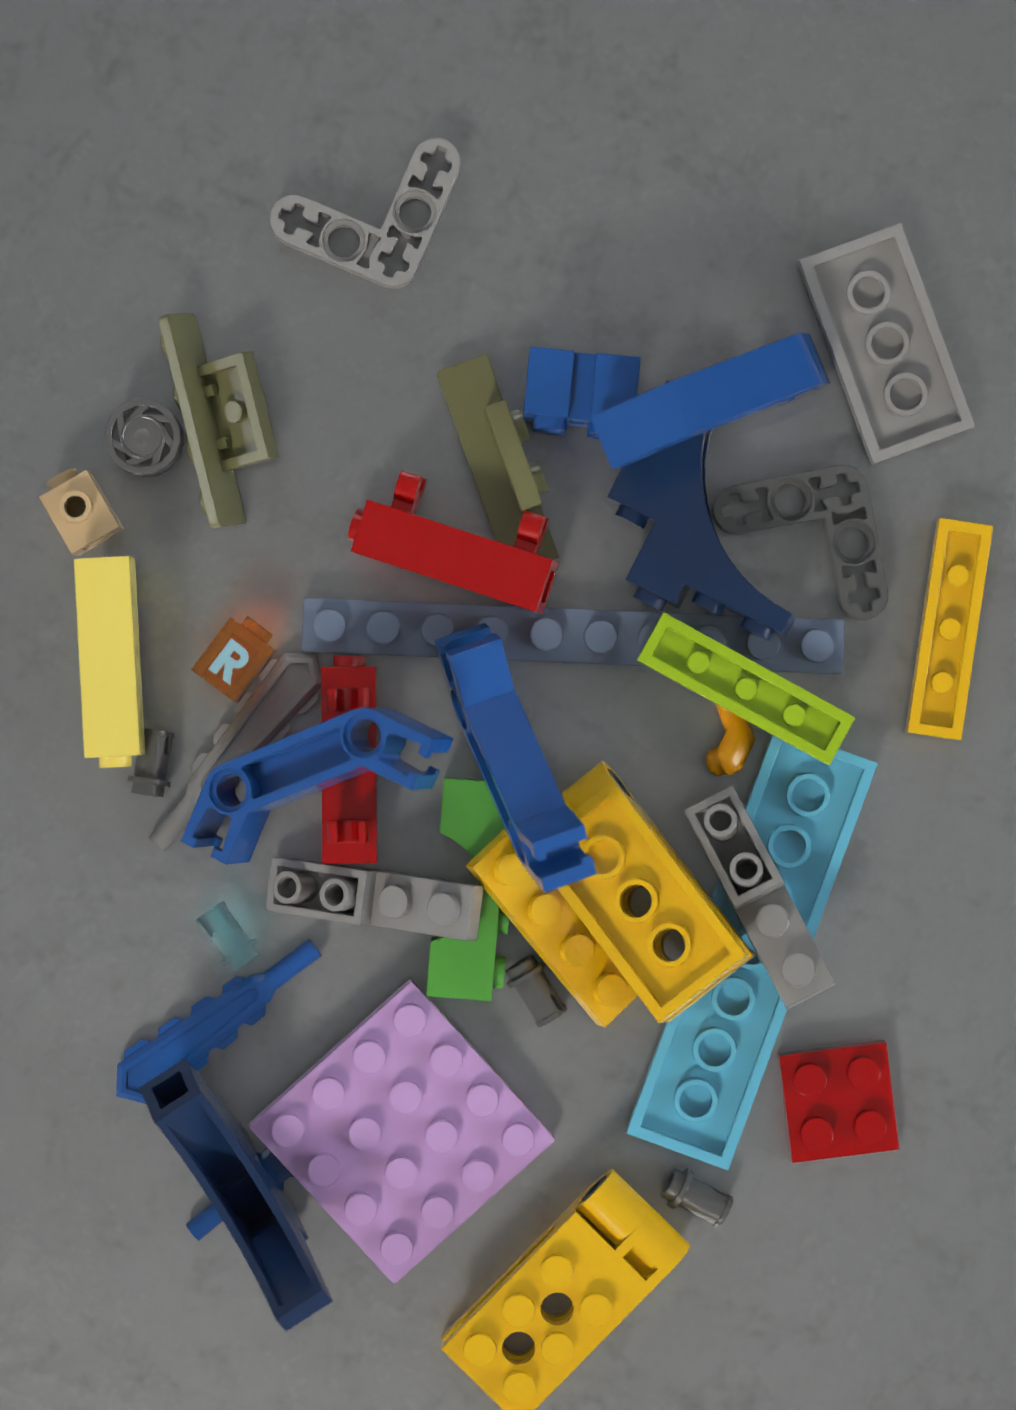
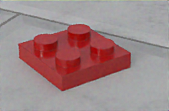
(838, 1101)

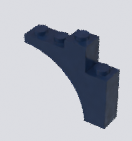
(683, 544)
(240, 1190)

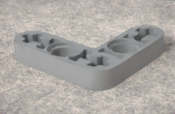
(375, 241)

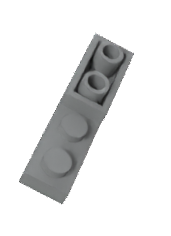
(759, 897)
(374, 898)

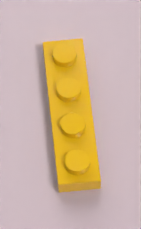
(949, 628)
(553, 931)

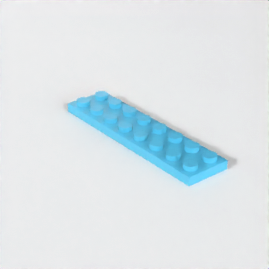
(720, 1045)

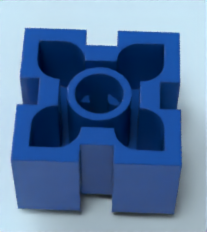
(573, 386)

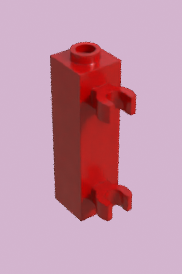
(454, 555)
(351, 805)

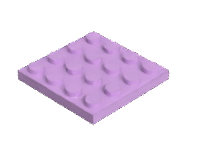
(401, 1131)

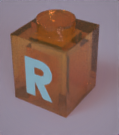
(235, 657)

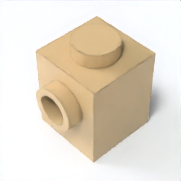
(80, 510)

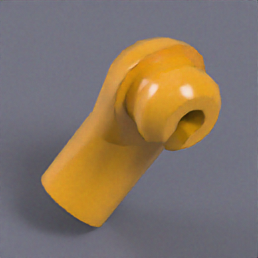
(734, 746)

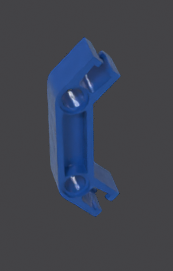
(709, 399)
(511, 759)
(302, 767)

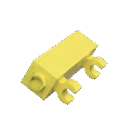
(109, 659)

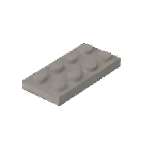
(886, 343)

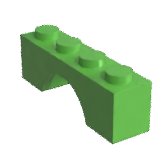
(459, 966)

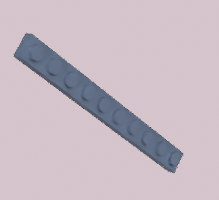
(555, 635)

